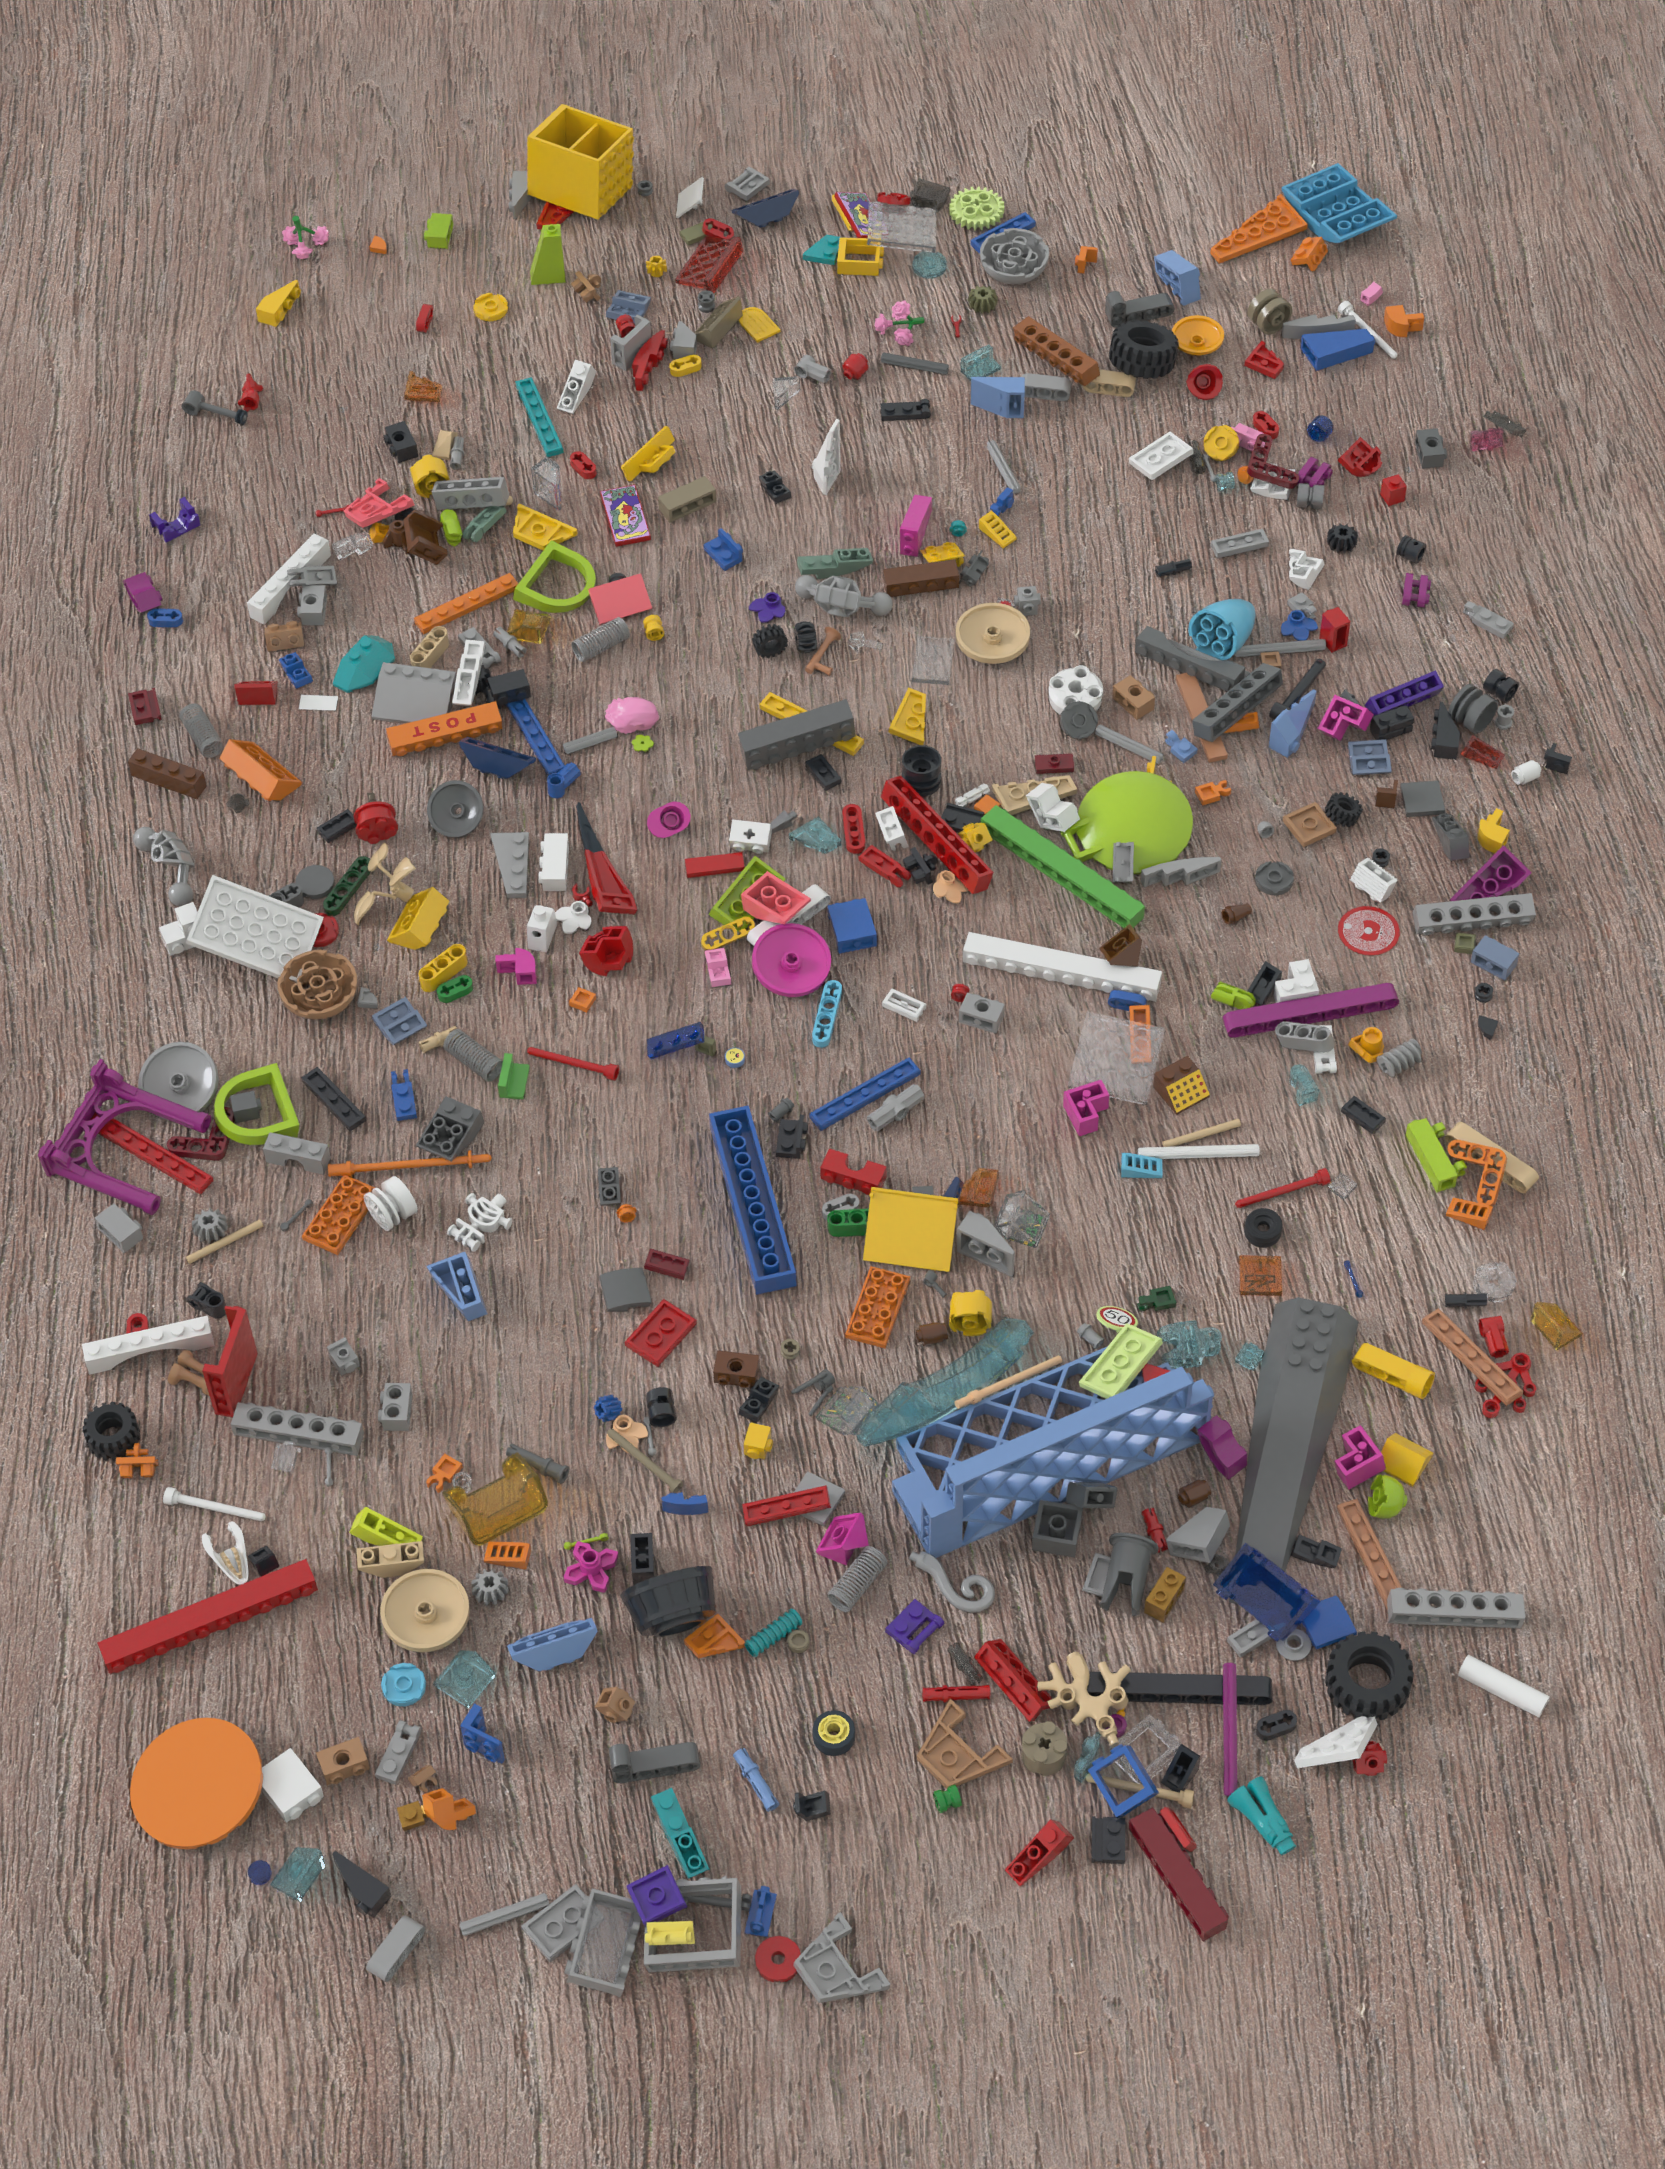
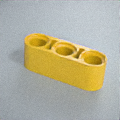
(443, 967)

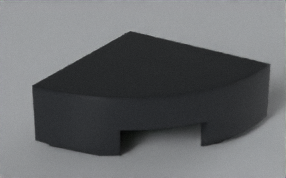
(1487, 1026)

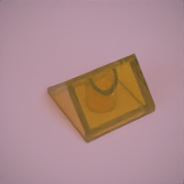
(1554, 1324)

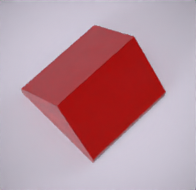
(256, 692)

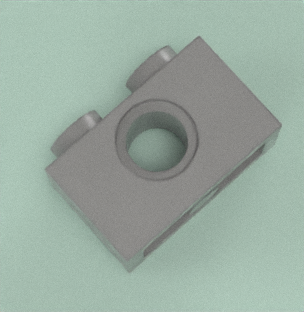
(313, 605)
(981, 1012)

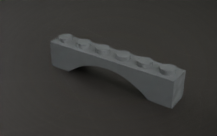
(1157, 647)

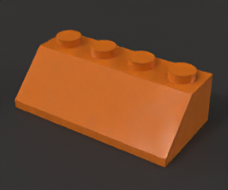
(259, 769)

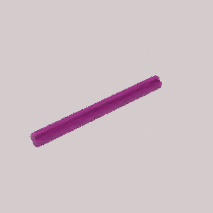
(1230, 1728)

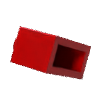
(1335, 629)

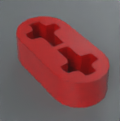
(717, 230)
(424, 318)
(1268, 423)
(579, 467)

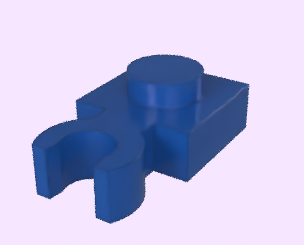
(1004, 501)

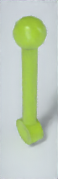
(603, 1537)

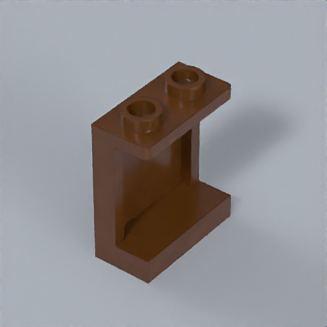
(422, 537)

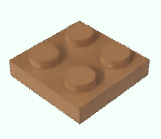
(1309, 824)

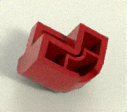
(607, 950)

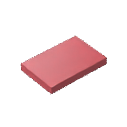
(620, 598)

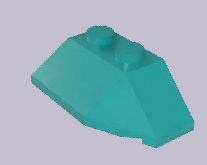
(363, 663)

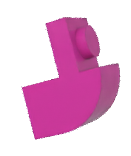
(521, 963)

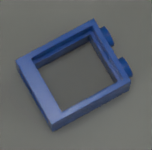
(1137, 1799)

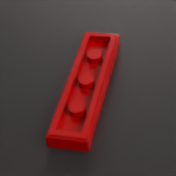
(786, 1505)

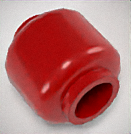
(855, 366)

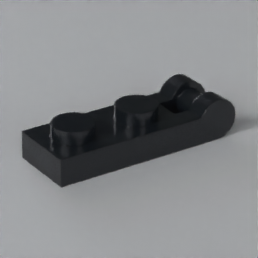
(905, 410)

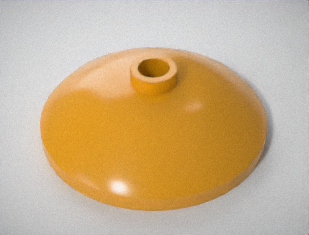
(1198, 335)

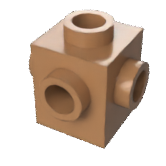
(615, 1704)

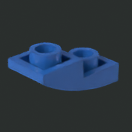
(295, 670)
(675, 1504)

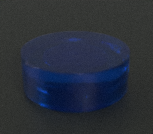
(259, 1872)

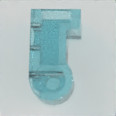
(1303, 1082)

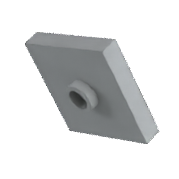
(835, 1494)

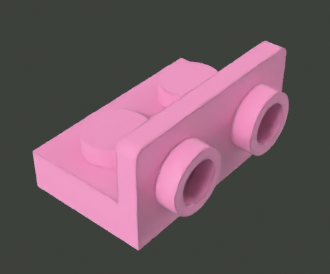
(1247, 436)

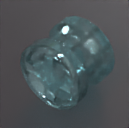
(1225, 481)

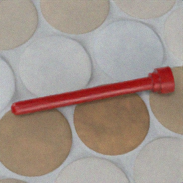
(610, 1071)
(1321, 1177)

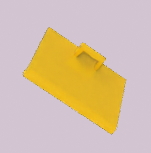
(910, 1229)

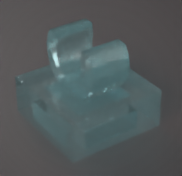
(1249, 1356)

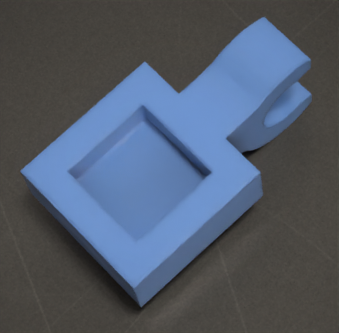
(1180, 748)

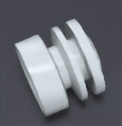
(390, 1203)

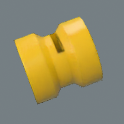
(653, 627)

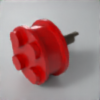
(375, 820)

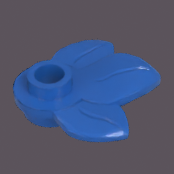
(1298, 625)

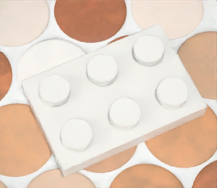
(1160, 455)

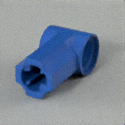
(560, 781)

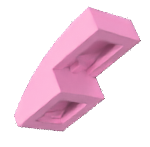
(717, 967)

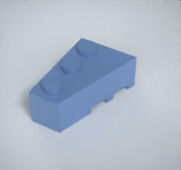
(459, 1283)

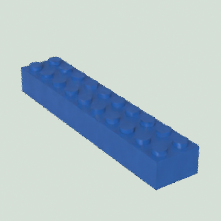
(752, 1200)

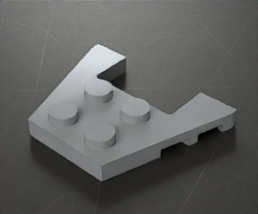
(829, 1973)

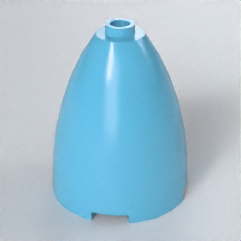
(1229, 621)

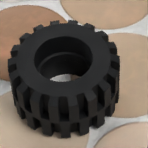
(107, 1417)

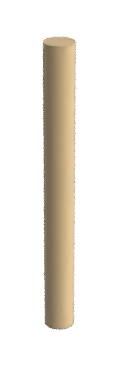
(1202, 1133)
(224, 1241)

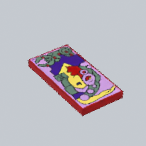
(855, 210)
(625, 515)

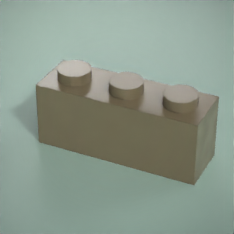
(687, 499)

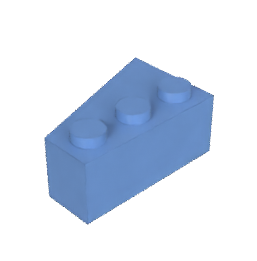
(1179, 275)

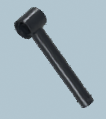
(1299, 690)

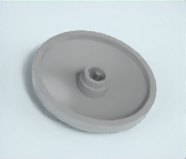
(181, 1075)

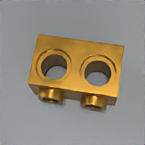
(1165, 1594)

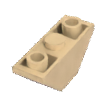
(390, 1559)

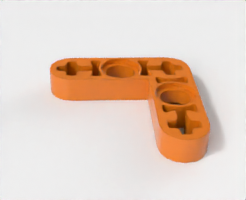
(1486, 1161)

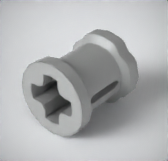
(1504, 717)

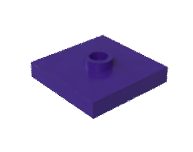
(656, 1895)

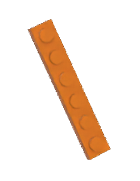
(466, 603)

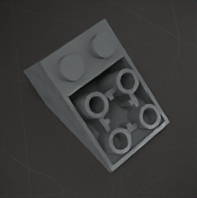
(451, 1129)

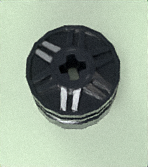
(922, 769)

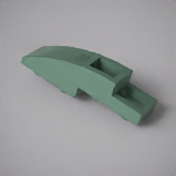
(840, 563)

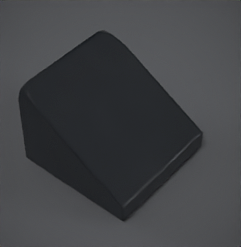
(263, 1560)

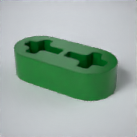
(455, 989)

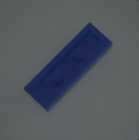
(675, 1040)

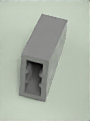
(1200, 1535)

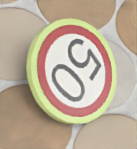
(1115, 1317)

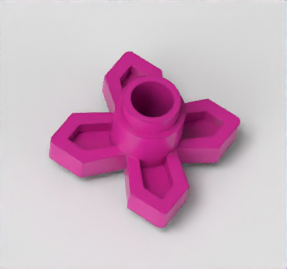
(591, 1566)

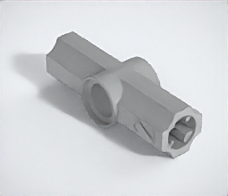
(895, 1107)

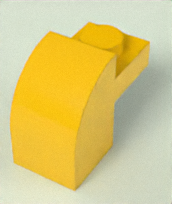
(1491, 834)

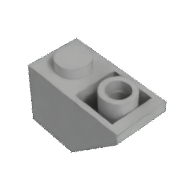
(684, 341)

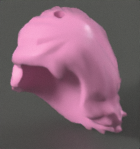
(631, 714)

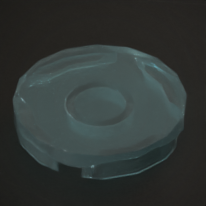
(929, 264)

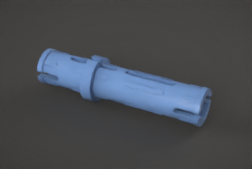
(751, 1771)

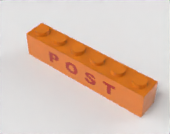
(444, 729)

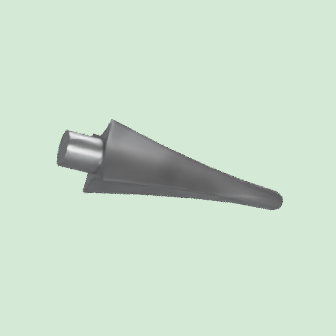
(783, 821)

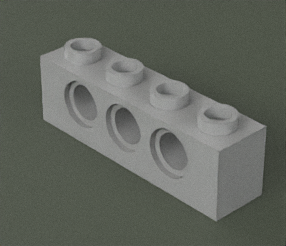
(470, 493)

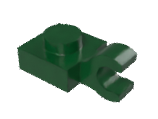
(1160, 1298)

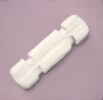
(972, 795)

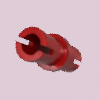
(1154, 1529)

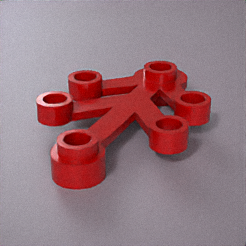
(1516, 1369)

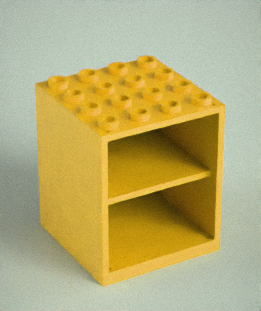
(580, 161)

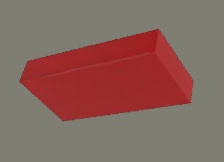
(1178, 1829)

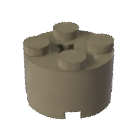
(1044, 1748)

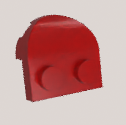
(1361, 459)

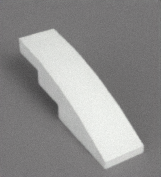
(468, 673)

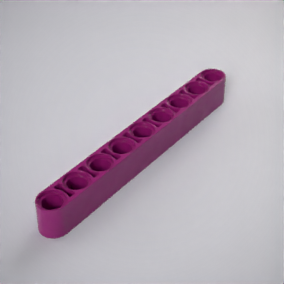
(1311, 1009)

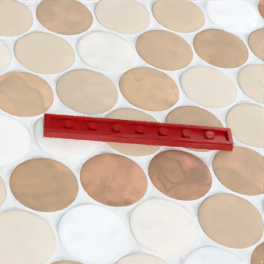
(155, 1155)

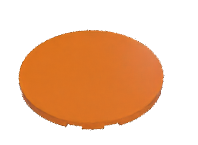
(196, 1783)

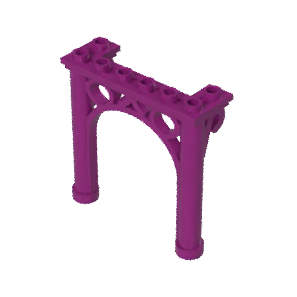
(110, 1086)

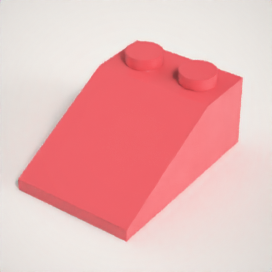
(773, 899)

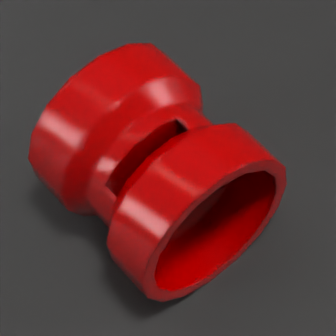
(625, 324)

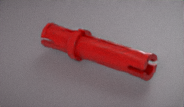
(955, 1693)

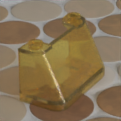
(500, 1503)

